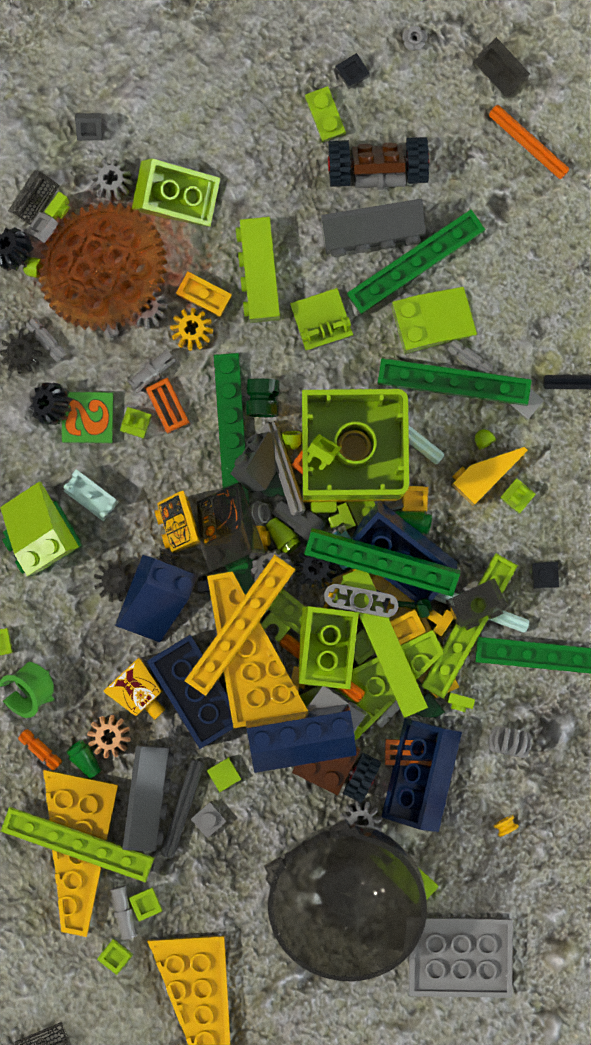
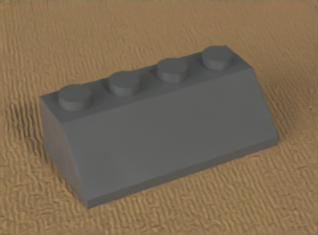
(373, 227)
(147, 797)

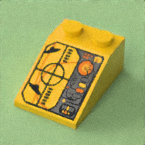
(178, 522)

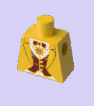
(137, 690)

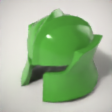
(35, 684)

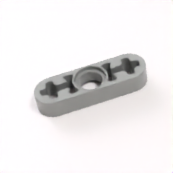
(341, 603)

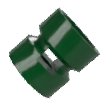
(262, 398)

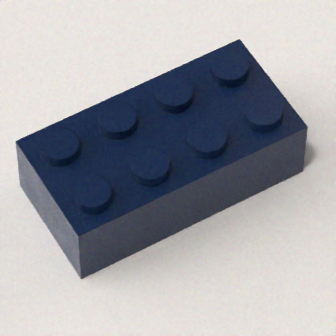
(203, 715)

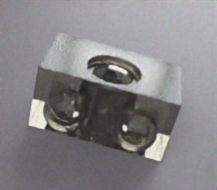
(461, 604)

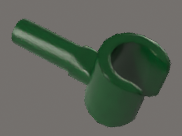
(422, 606)

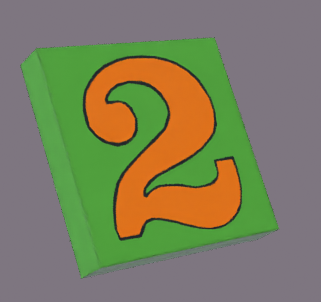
(90, 418)

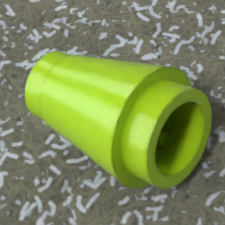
(283, 536)

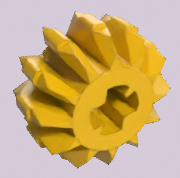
(182, 328)

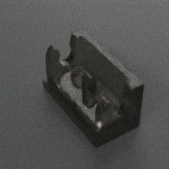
(502, 68)

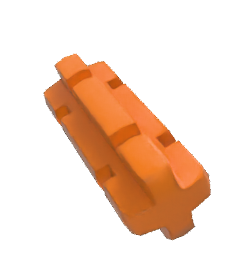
(38, 748)

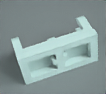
(90, 495)

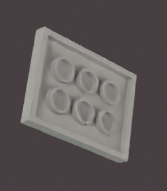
(463, 958)

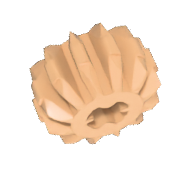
(101, 731)

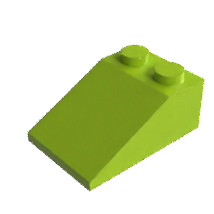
(175, 192)
(433, 319)
(36, 530)
(327, 647)

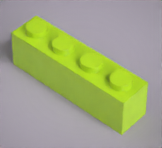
(259, 270)

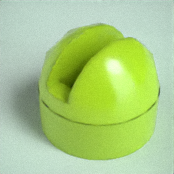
(32, 267)
(484, 438)
(292, 439)

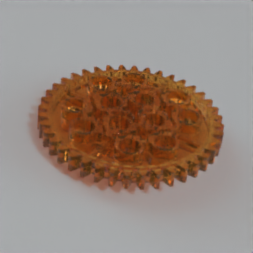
(89, 227)

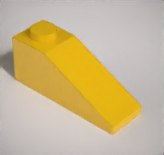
(482, 476)

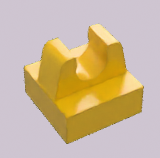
(441, 621)

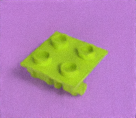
(321, 319)

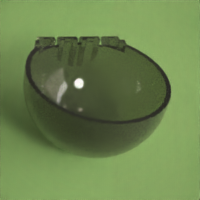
(346, 902)

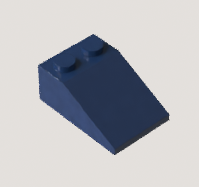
(155, 598)

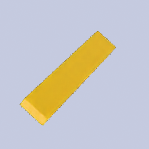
(240, 625)

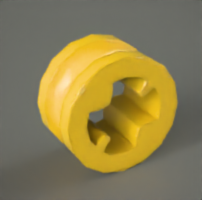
(505, 825)

